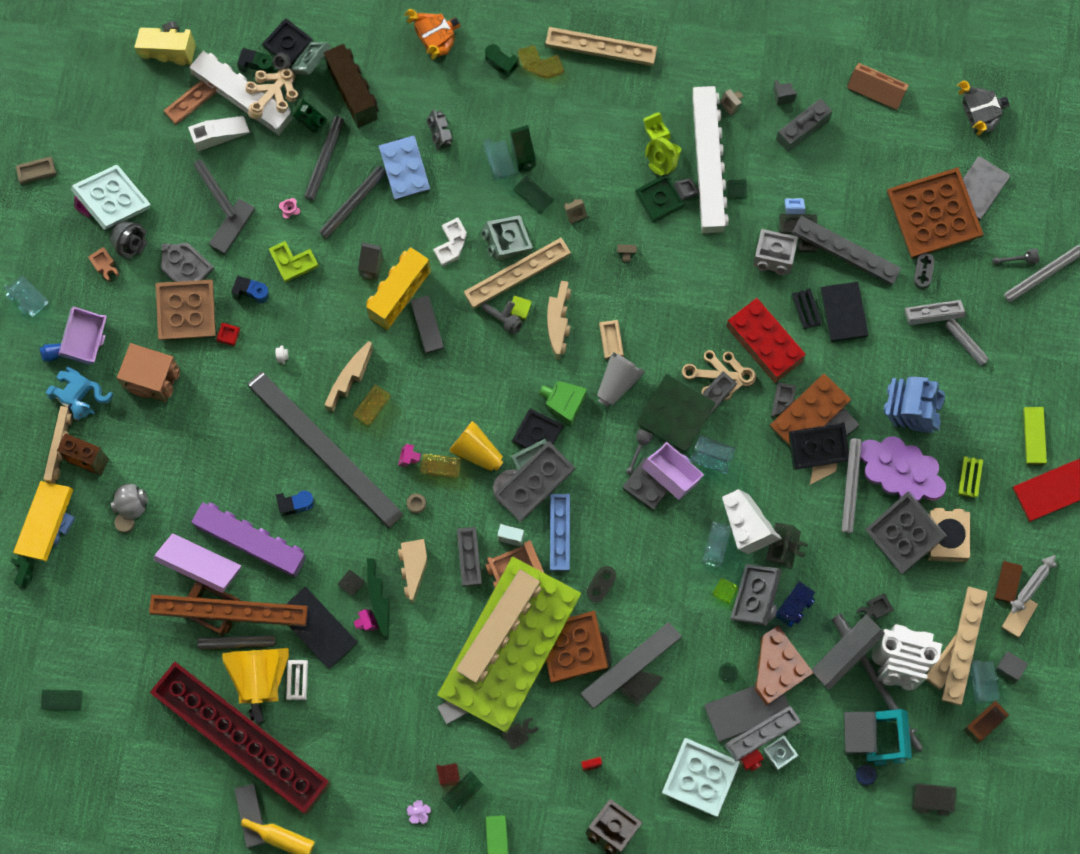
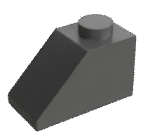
(370, 261)

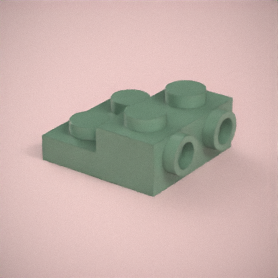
(506, 237)

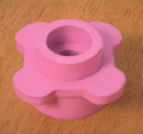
(289, 203)

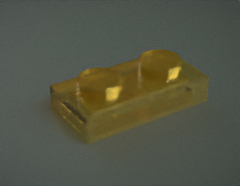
(372, 405)
(440, 465)

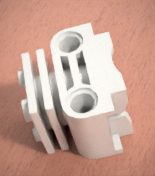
(905, 656)

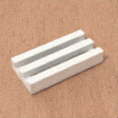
(297, 680)

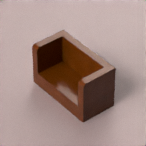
(986, 722)

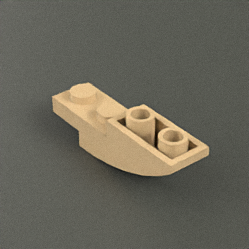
(558, 326)

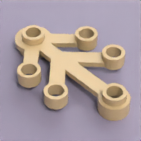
(283, 78)
(738, 375)

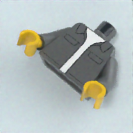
(982, 107)

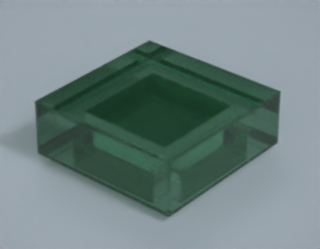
(737, 189)

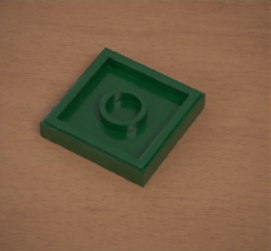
(660, 198)

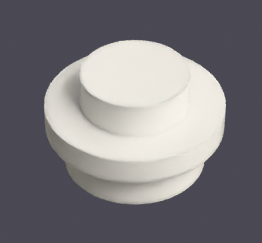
(282, 355)

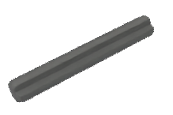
(215, 189)
(236, 642)

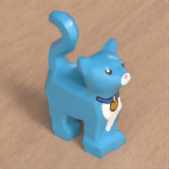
(74, 392)

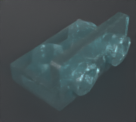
(26, 295)

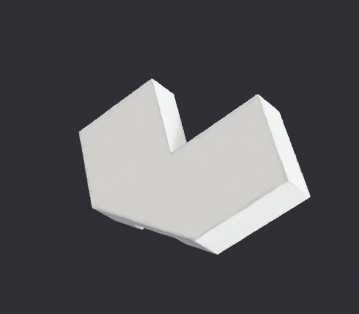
(451, 250)

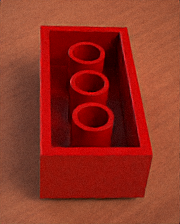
(765, 340)

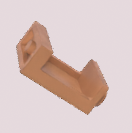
(524, 553)

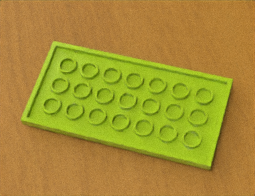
(520, 662)

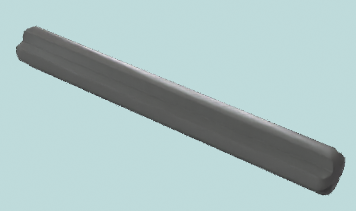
(324, 158)
(352, 202)

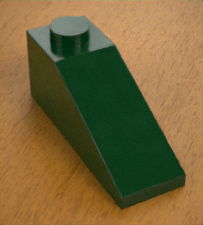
(522, 148)

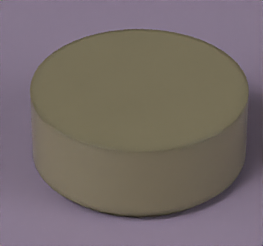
(416, 503)
(124, 525)

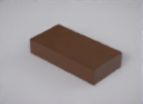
(1008, 582)

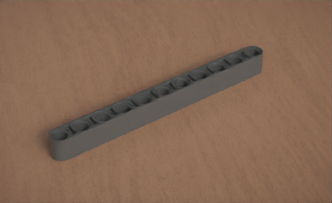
(325, 450)

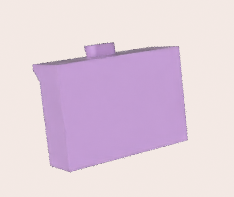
(82, 336)
(673, 470)

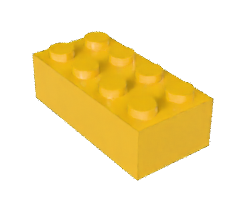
(398, 288)

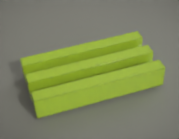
(972, 461)

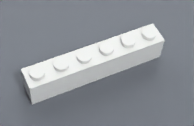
(232, 87)

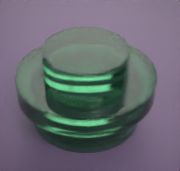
(728, 672)

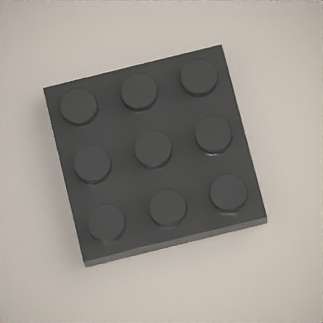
(906, 532)

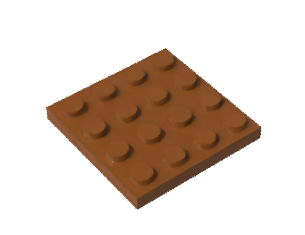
(934, 213)

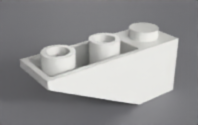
(217, 131)

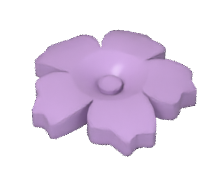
(419, 812)

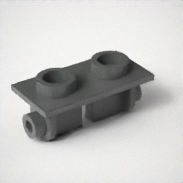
(436, 122)

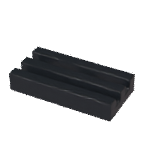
(802, 294)

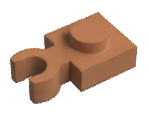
(102, 262)

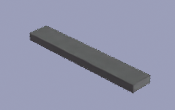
(630, 666)

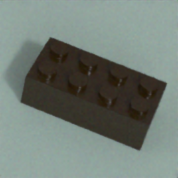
(351, 85)

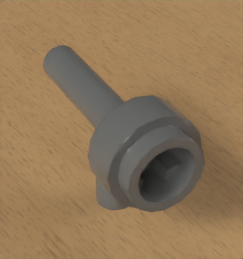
(512, 324)

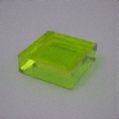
(725, 590)

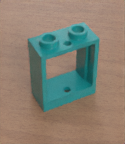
(901, 717)

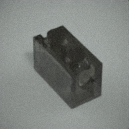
(933, 799)

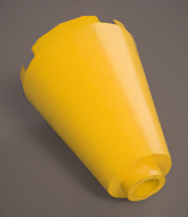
(477, 448)

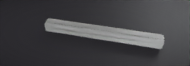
(1042, 274)
(851, 485)

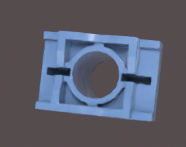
(915, 404)

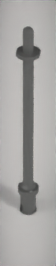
(843, 627)

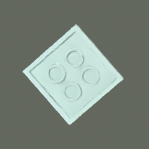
(110, 197)
(700, 777)

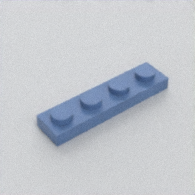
(560, 532)

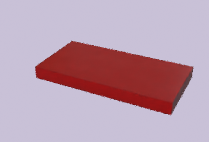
(1050, 491)

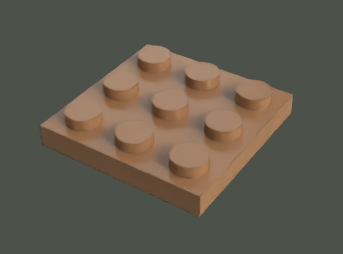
(185, 309)

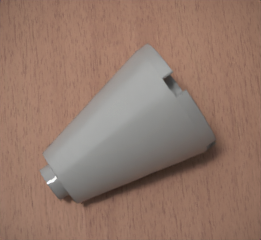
(618, 379)

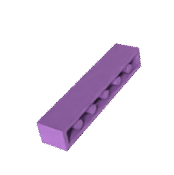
(248, 539)

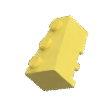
(165, 45)

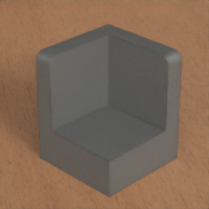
(784, 93)
(1011, 667)

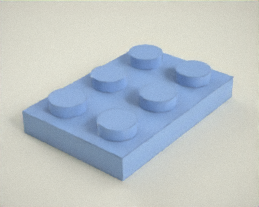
(404, 167)

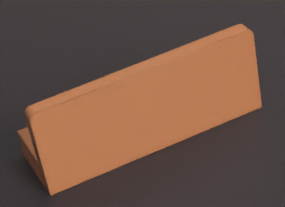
(877, 86)

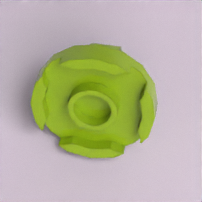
(662, 155)

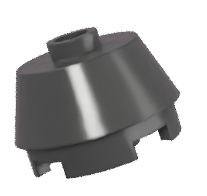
(128, 239)

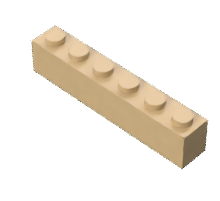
(498, 627)

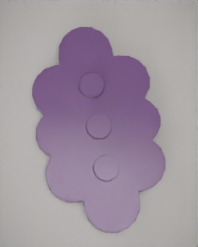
(902, 469)

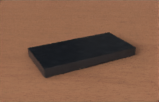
(323, 631)

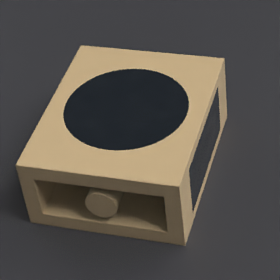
(957, 528)

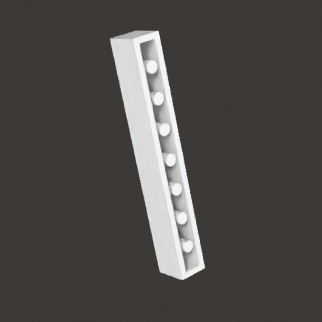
(708, 159)

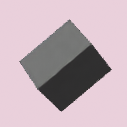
(860, 733)

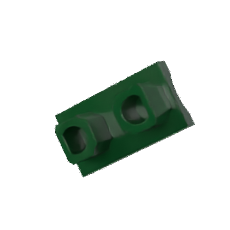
(308, 116)

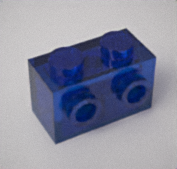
(796, 602)

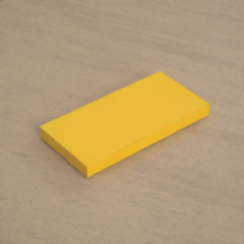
(43, 521)

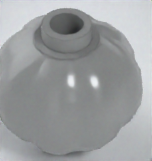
(129, 501)

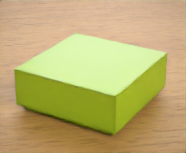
(521, 307)

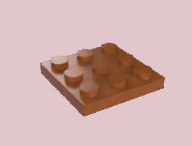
(577, 649)

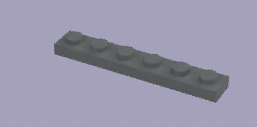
(846, 250)

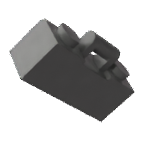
(804, 125)

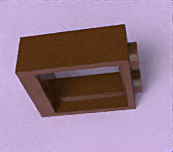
(78, 451)
(197, 592)

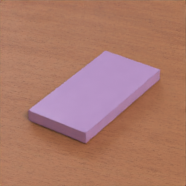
(197, 563)

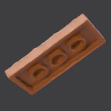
(812, 409)

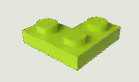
(290, 266)

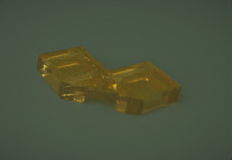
(545, 68)

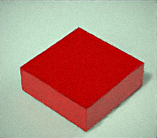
(228, 334)
(591, 764)

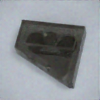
(640, 687)

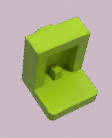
(655, 127)

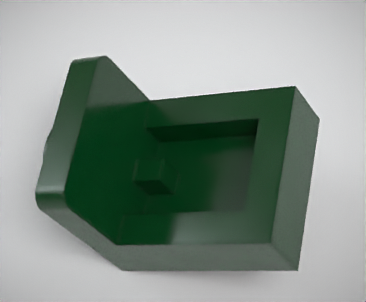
(24, 574)

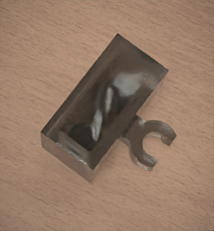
(783, 551)

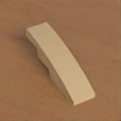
(353, 371)

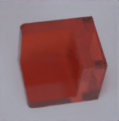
(448, 774)

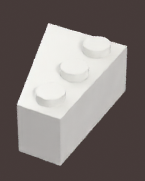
(748, 523)

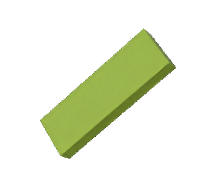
(1034, 435)

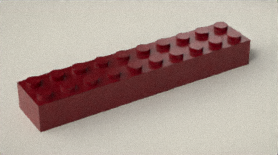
(240, 738)

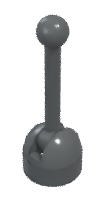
(1030, 256)
(643, 438)

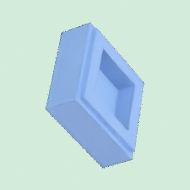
(795, 206)

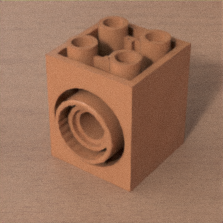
(148, 373)

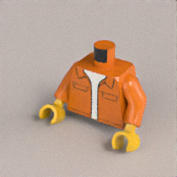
(434, 31)

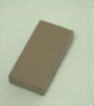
(36, 170)

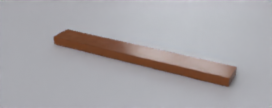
(228, 610)

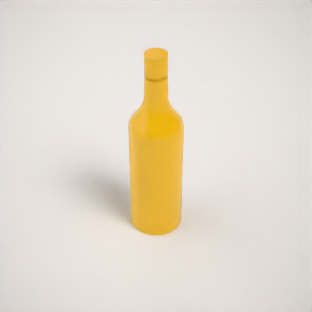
(281, 837)

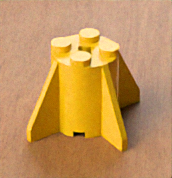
(256, 673)

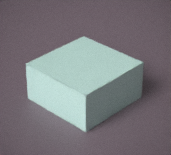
(510, 535)
(780, 752)

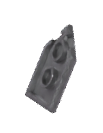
(184, 263)

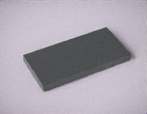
(534, 481)
(848, 652)
(740, 712)

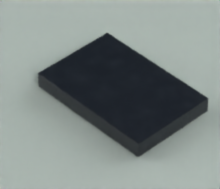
(844, 311)
(818, 446)

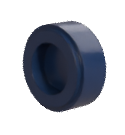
(866, 775)

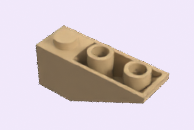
(415, 563)

